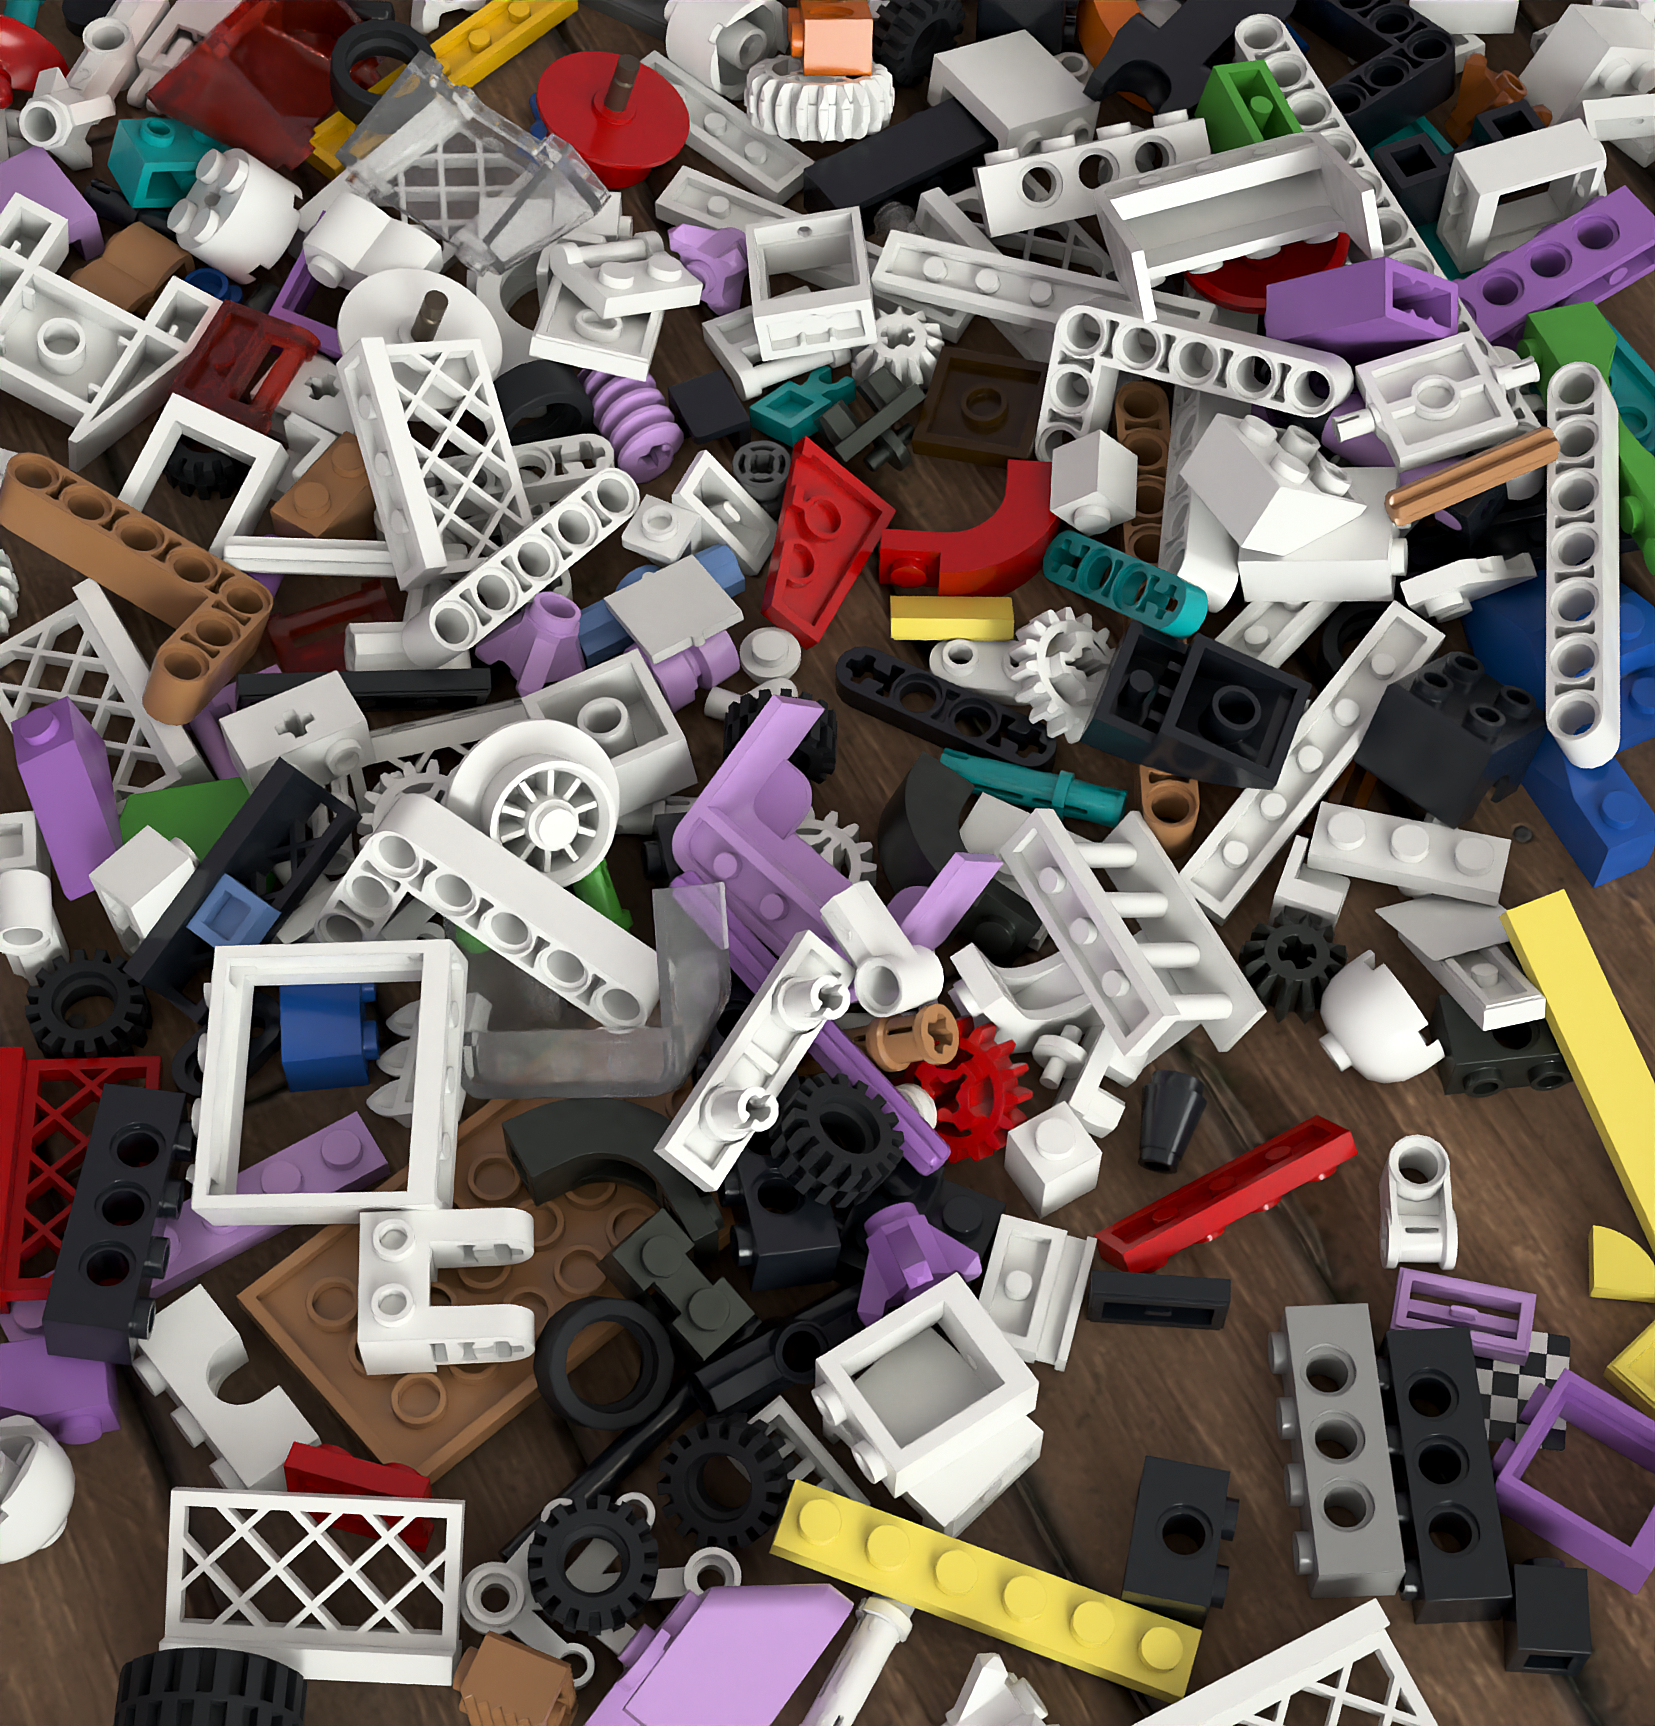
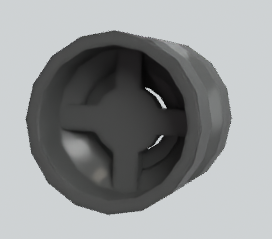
(763, 473)

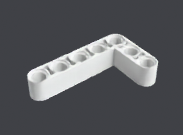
(1174, 363)
(497, 901)

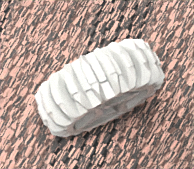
(817, 107)

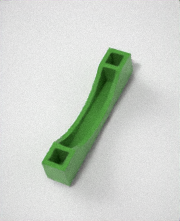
(1583, 335)

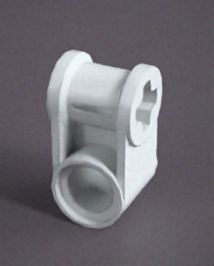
(1415, 1217)

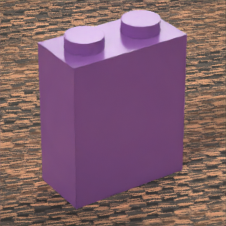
(1363, 310)

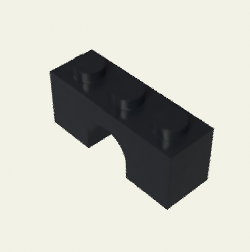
(1419, 172)

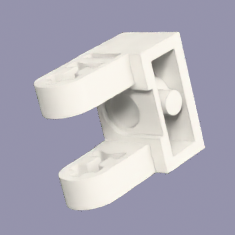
(396, 1269)

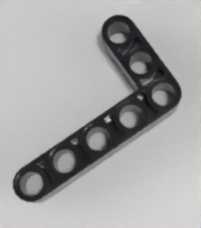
(1402, 60)

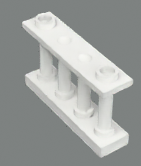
(1101, 949)

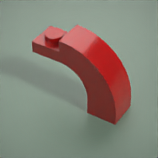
(985, 558)

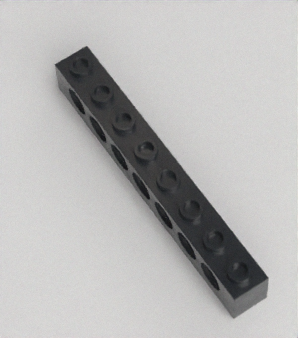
(773, 1247)

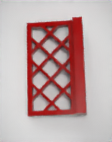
(21, 1135)

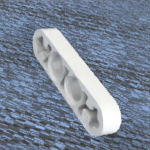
(543, 454)

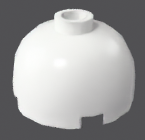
(1374, 1024)
(34, 1488)

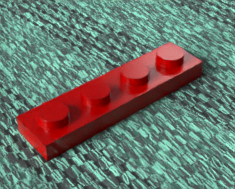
(1225, 1195)

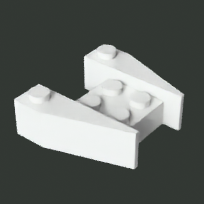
(79, 351)

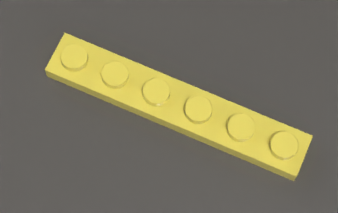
(986, 1592)

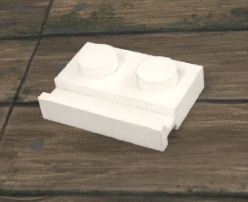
(1036, 1287)

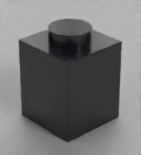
(1547, 1618)

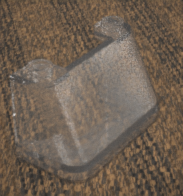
(468, 171)

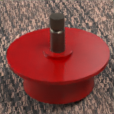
(613, 114)

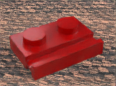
(335, 1471)

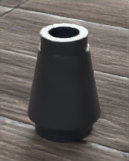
(1168, 1119)

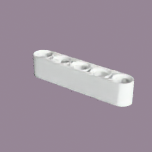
(503, 580)

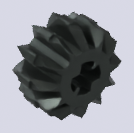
(1291, 965)

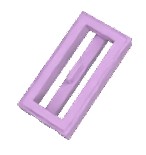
(1470, 1292)

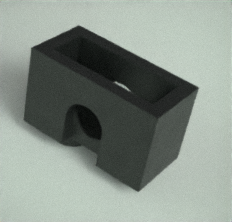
(703, 1308)

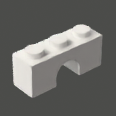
(190, 1358)

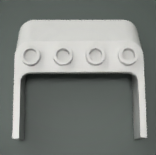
(1232, 208)

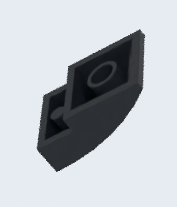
(1196, 710)

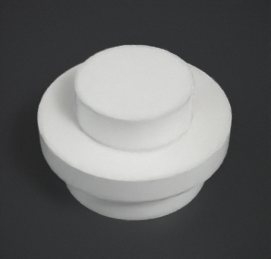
(770, 654)

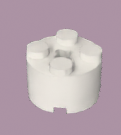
(724, 39)
(236, 214)

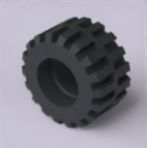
(209, 1690)

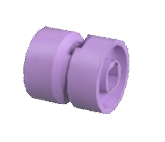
(693, 668)

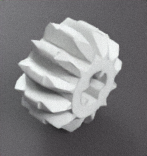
(904, 346)

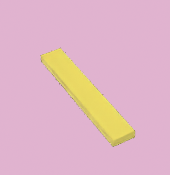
(1592, 1041)

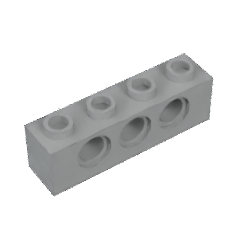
(1335, 1558)

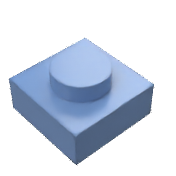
(233, 915)

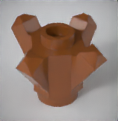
(1484, 91)

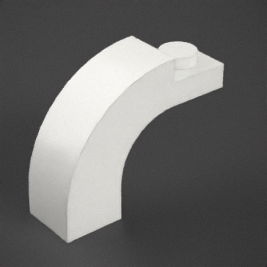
(1022, 999)

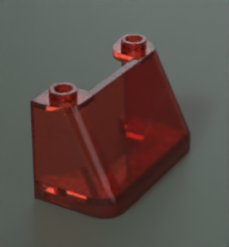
(263, 77)

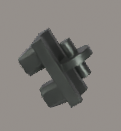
(889, 402)

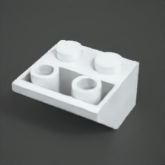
(1269, 484)

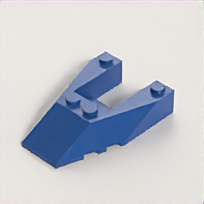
(1594, 809)

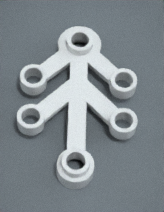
(585, 1575)

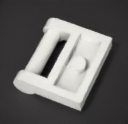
(625, 276)
(737, 349)

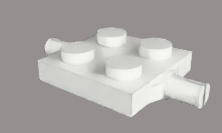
(1436, 401)

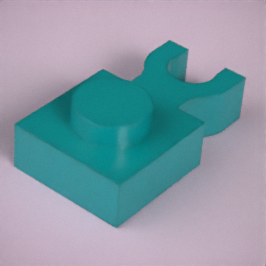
(792, 408)

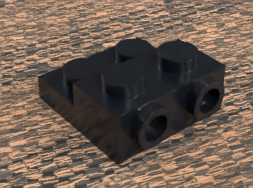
(946, 1205)

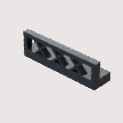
(262, 834)

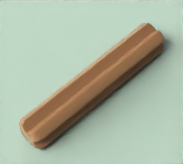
(1471, 476)

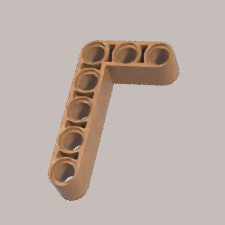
(208, 601)

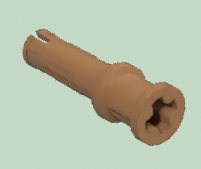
(899, 1040)

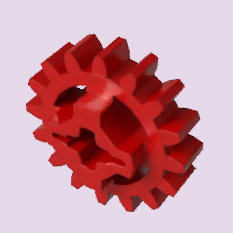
(984, 1100)

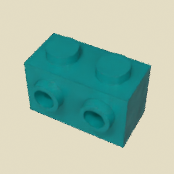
(157, 160)

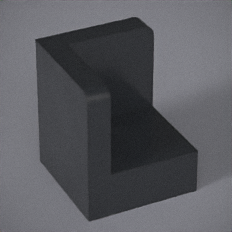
(709, 410)

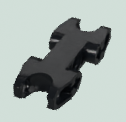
(1175, 61)

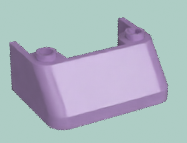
(772, 878)
(723, 1657)

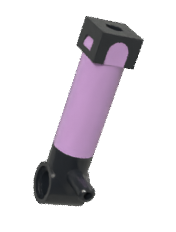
(1463, 520)

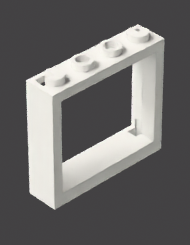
(224, 1061)

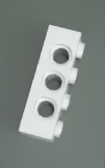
(1000, 181)

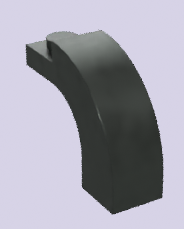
(920, 837)
(610, 1142)

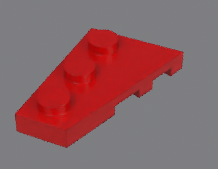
(820, 542)

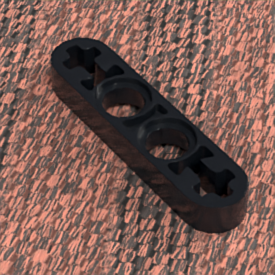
(950, 706)

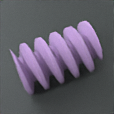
(634, 422)

